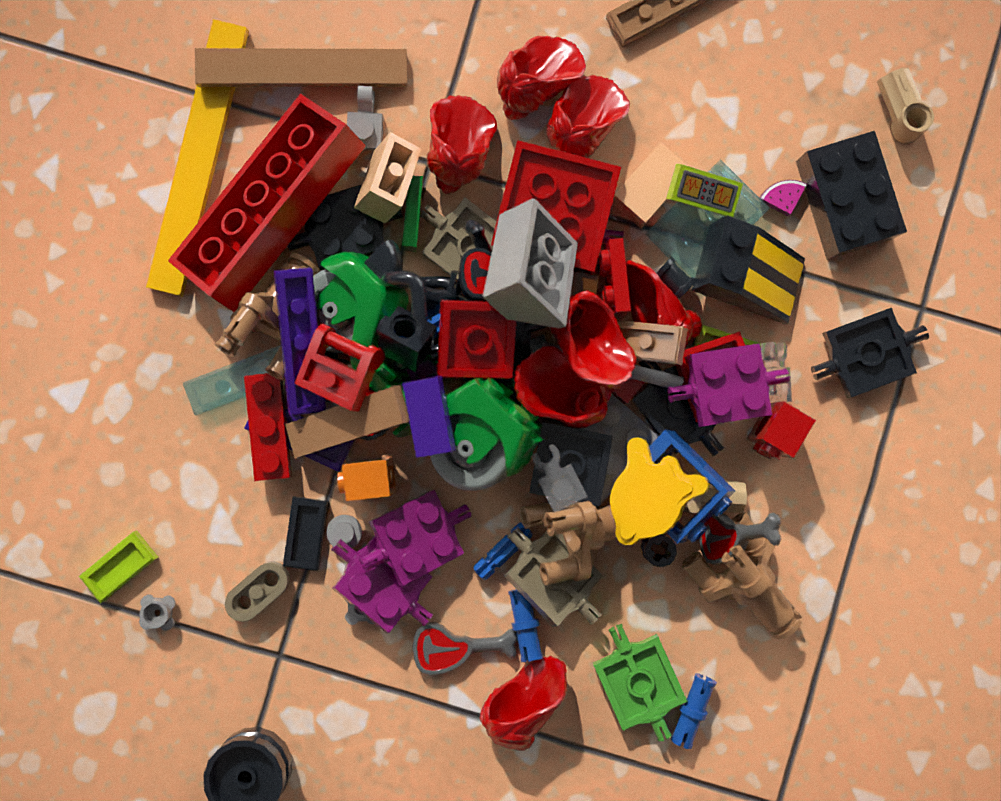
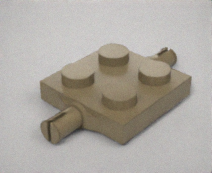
(450, 238)
(557, 599)

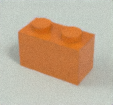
(367, 479)

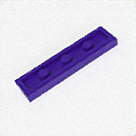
(297, 325)

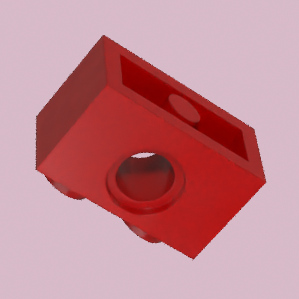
(781, 432)

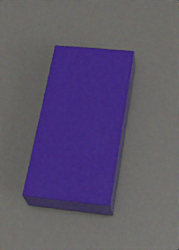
(429, 416)

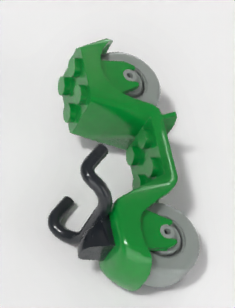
(488, 423)

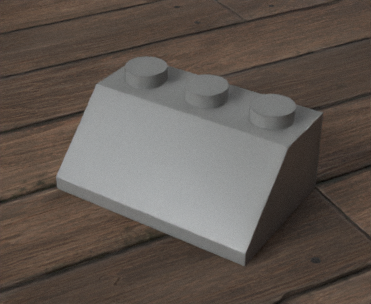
(531, 267)

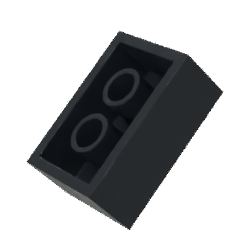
(851, 195)

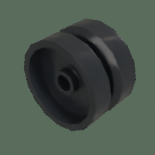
(248, 767)

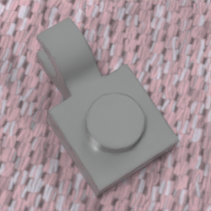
(365, 122)

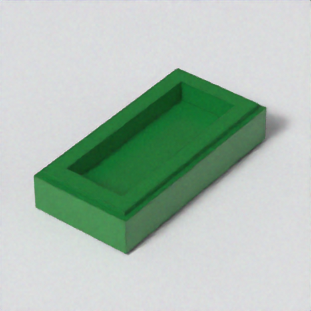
(412, 214)

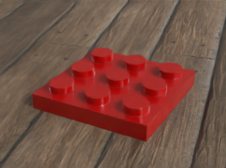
(570, 189)

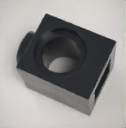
(405, 351)

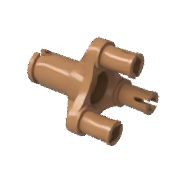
(260, 314)
(584, 533)
(747, 582)

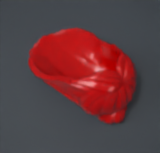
(537, 74)
(586, 115)
(459, 141)
(655, 303)
(595, 342)
(552, 389)
(525, 703)

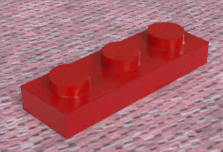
(267, 427)

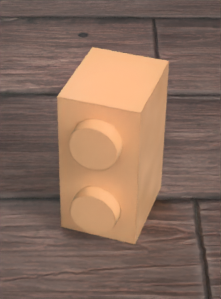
(387, 178)
(646, 189)

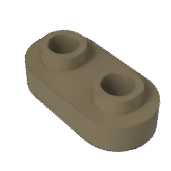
(258, 590)

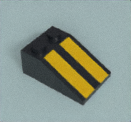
(748, 269)

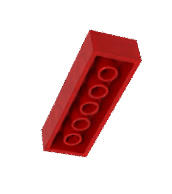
(267, 202)

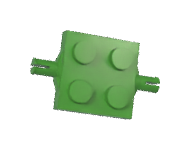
(640, 682)

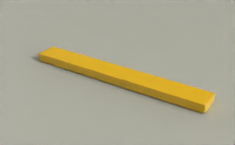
(194, 166)

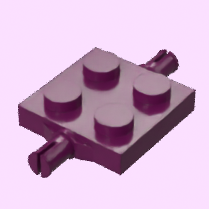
(728, 385)
(416, 537)
(377, 591)

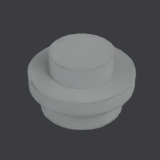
(344, 528)

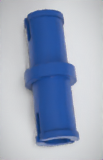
(525, 626)
(693, 711)

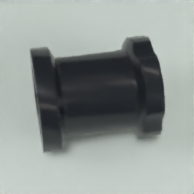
(675, 278)
(659, 560)

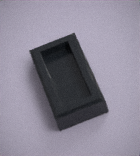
(305, 533)

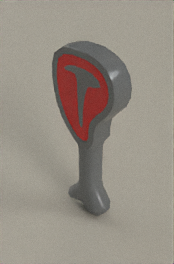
(725, 534)
(441, 651)

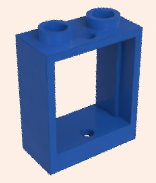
(666, 445)

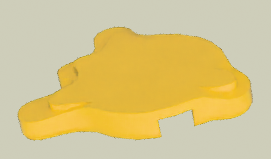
(650, 495)

